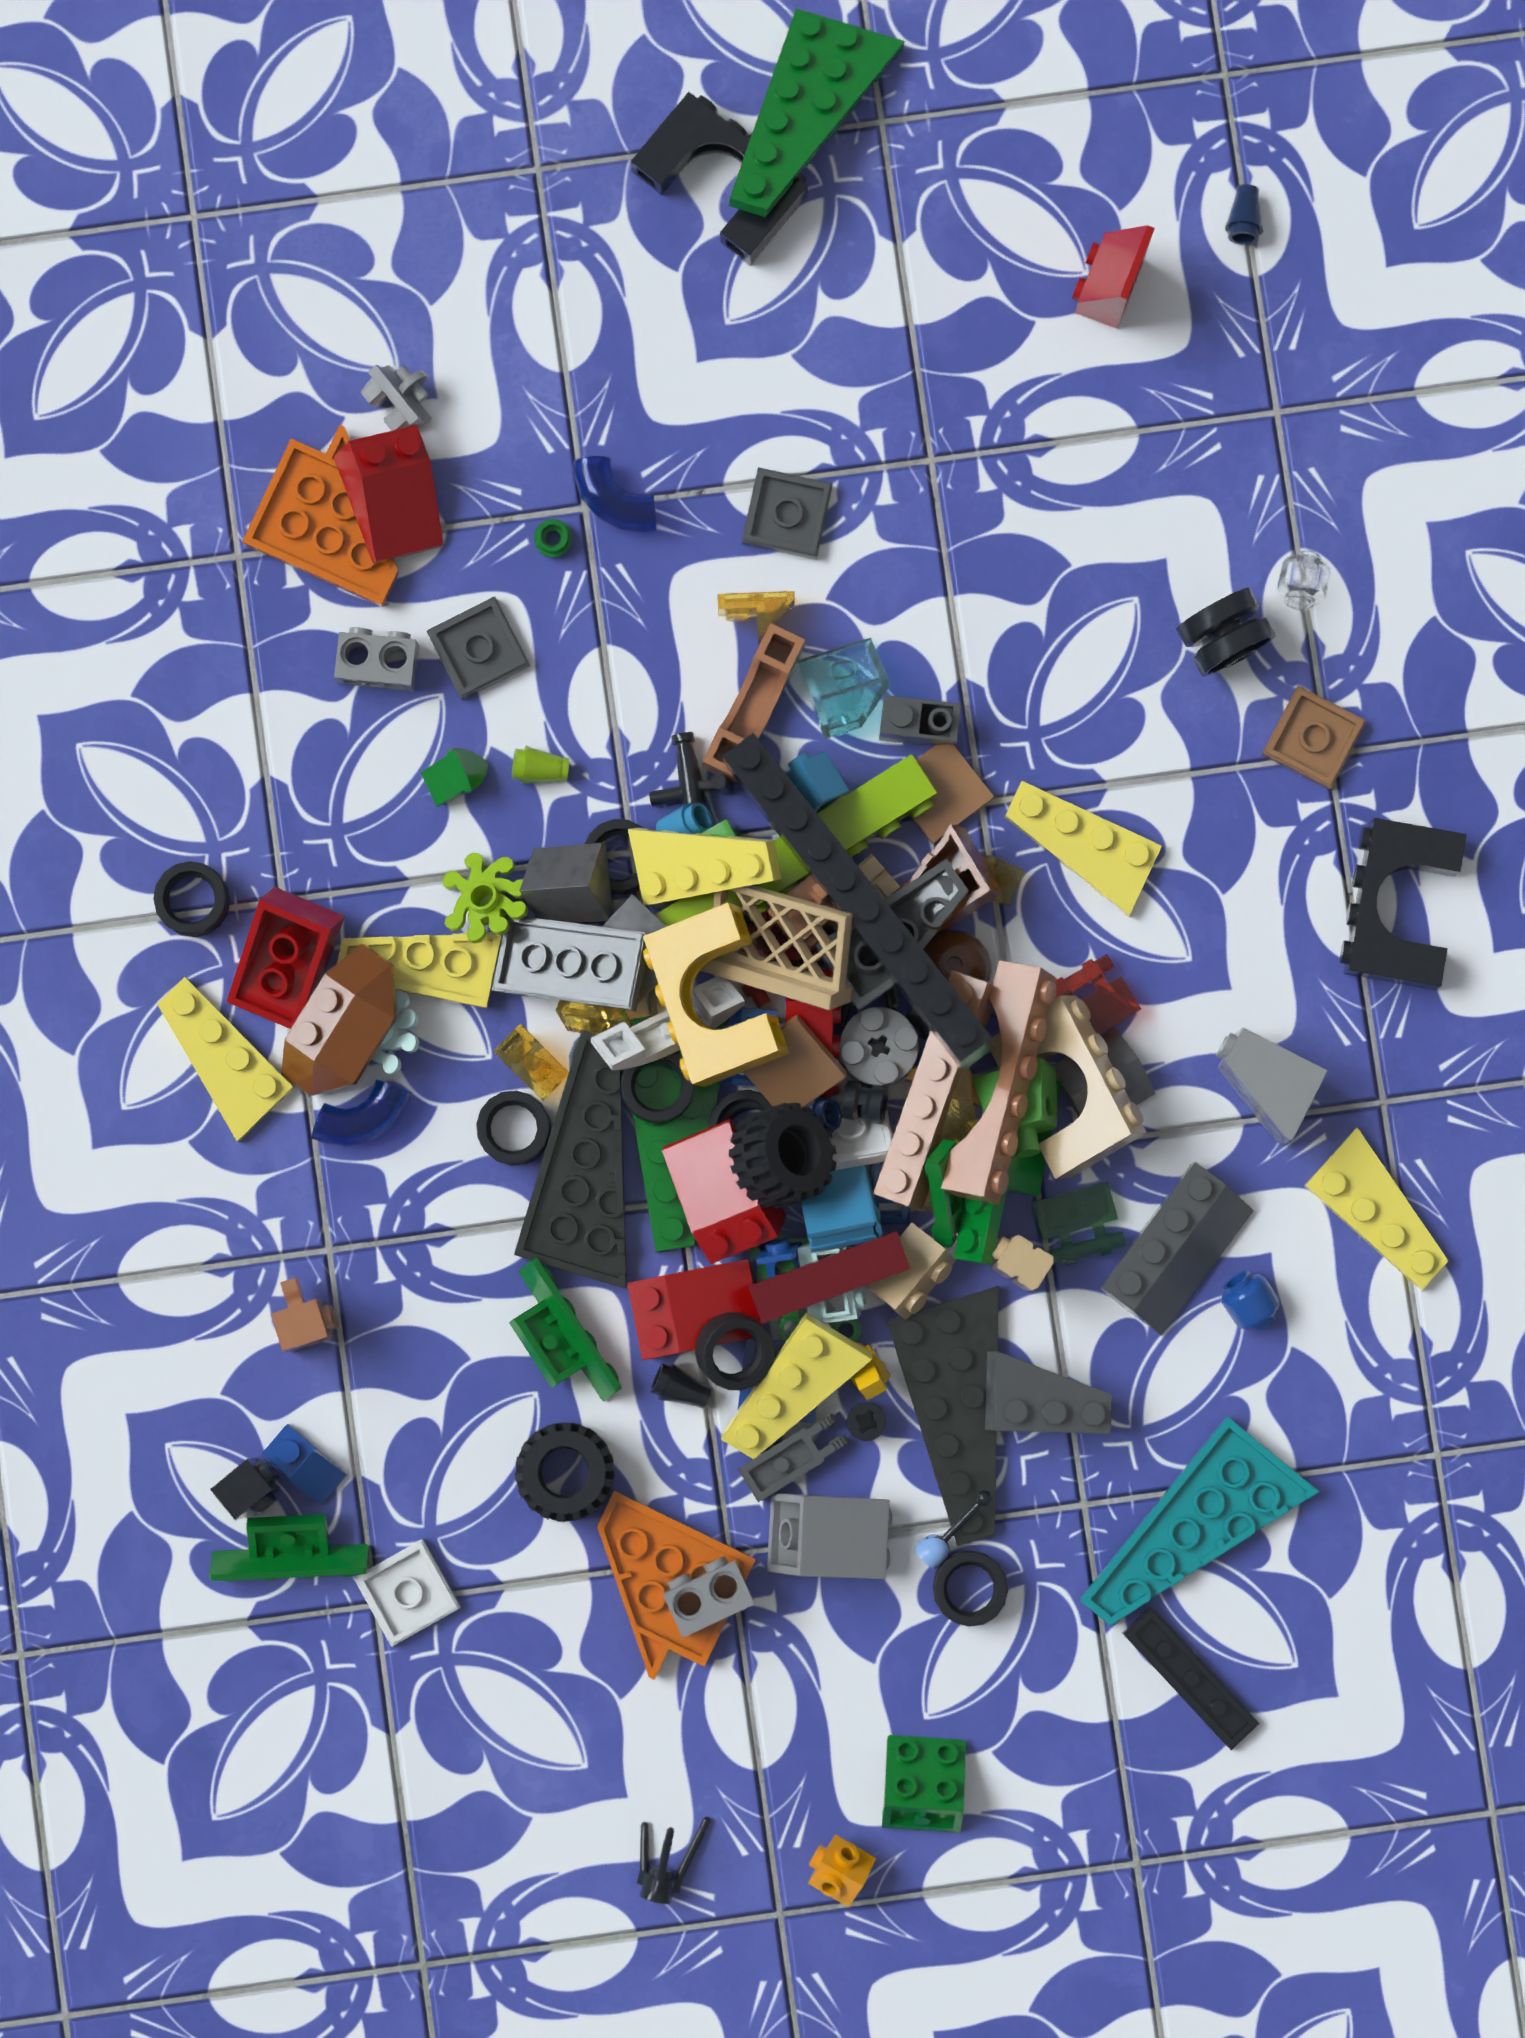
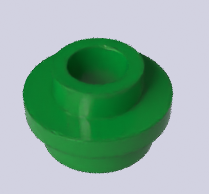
(548, 527)

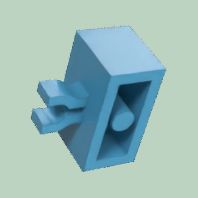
(817, 779)

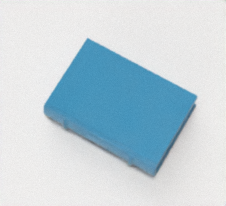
(843, 1212)

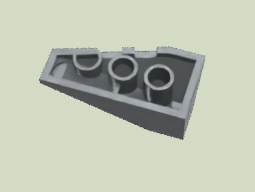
(922, 909)

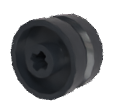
(1224, 629)

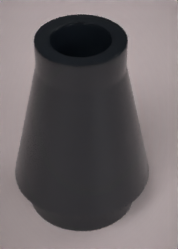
(678, 1386)

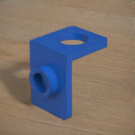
(778, 1251)

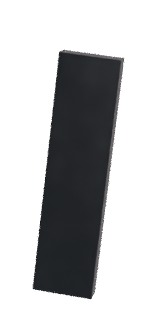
(1190, 1678)

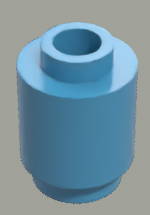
(687, 819)

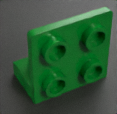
(924, 1783)

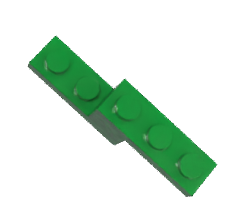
(982, 1220)

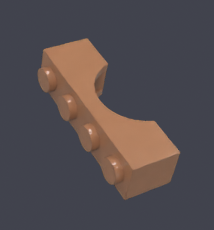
(757, 697)

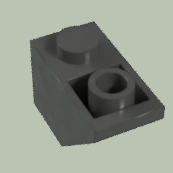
(919, 721)

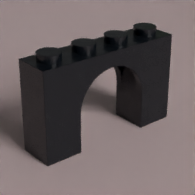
(698, 130)
(1371, 947)

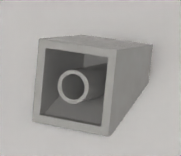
(1270, 1081)
(829, 1536)

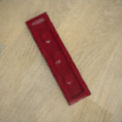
(829, 1277)

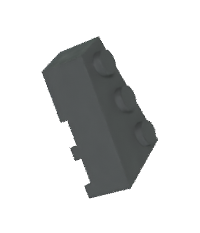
(1041, 1401)

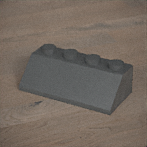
(1176, 1248)

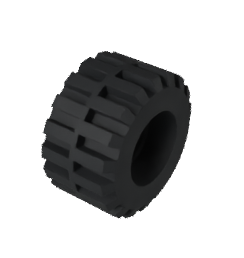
(759, 1162)
(539, 1496)

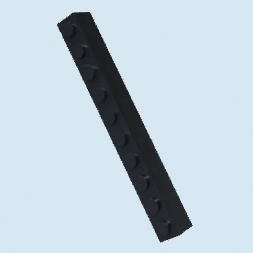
(853, 893)

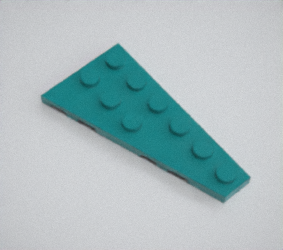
(1209, 1508)

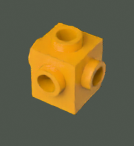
(840, 1870)

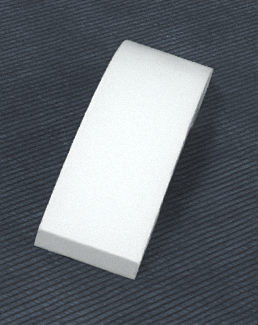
(650, 1039)

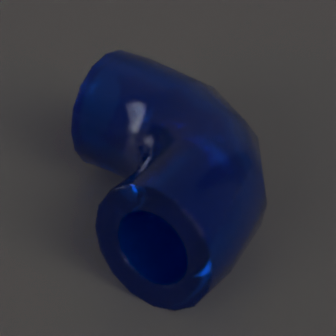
(609, 500)
(364, 1121)

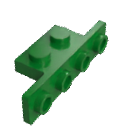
(557, 1338)
(288, 1550)

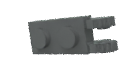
(789, 1460)

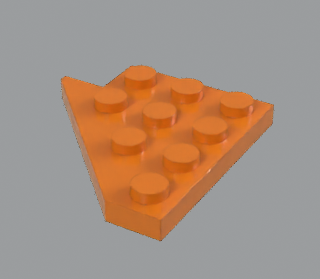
(312, 525)
(646, 1554)

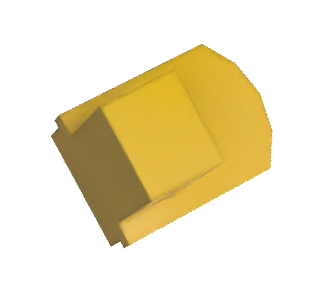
(872, 1377)

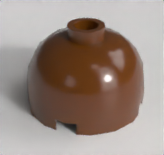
(960, 953)

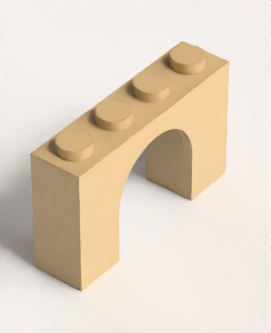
(1108, 1116)

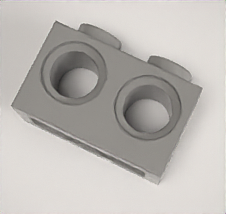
(374, 670)
(713, 1606)

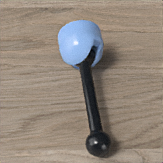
(935, 1548)

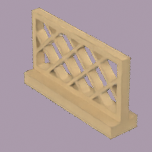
(780, 975)

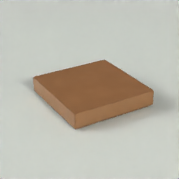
(1313, 737)
(957, 788)
(802, 1073)

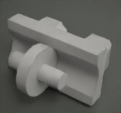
(387, 385)

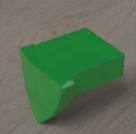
(454, 775)

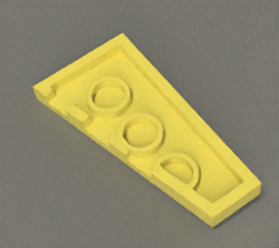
(1092, 847)
(697, 864)
(437, 964)
(229, 1066)
(1371, 1204)
(801, 1377)

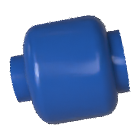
(1250, 1300)

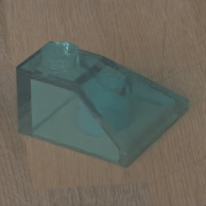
(844, 686)

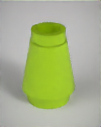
(538, 766)

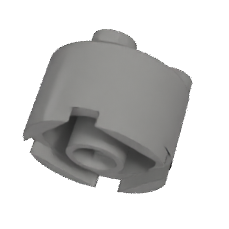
(873, 1025)

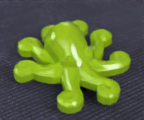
(484, 898)

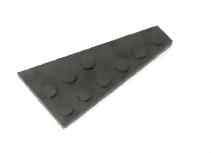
(579, 1192)
(946, 1375)

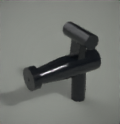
(689, 775)

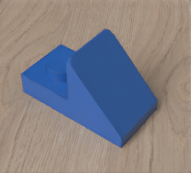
(304, 1464)

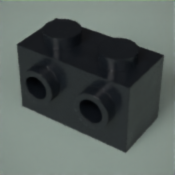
(248, 1488)

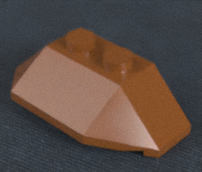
(341, 1024)

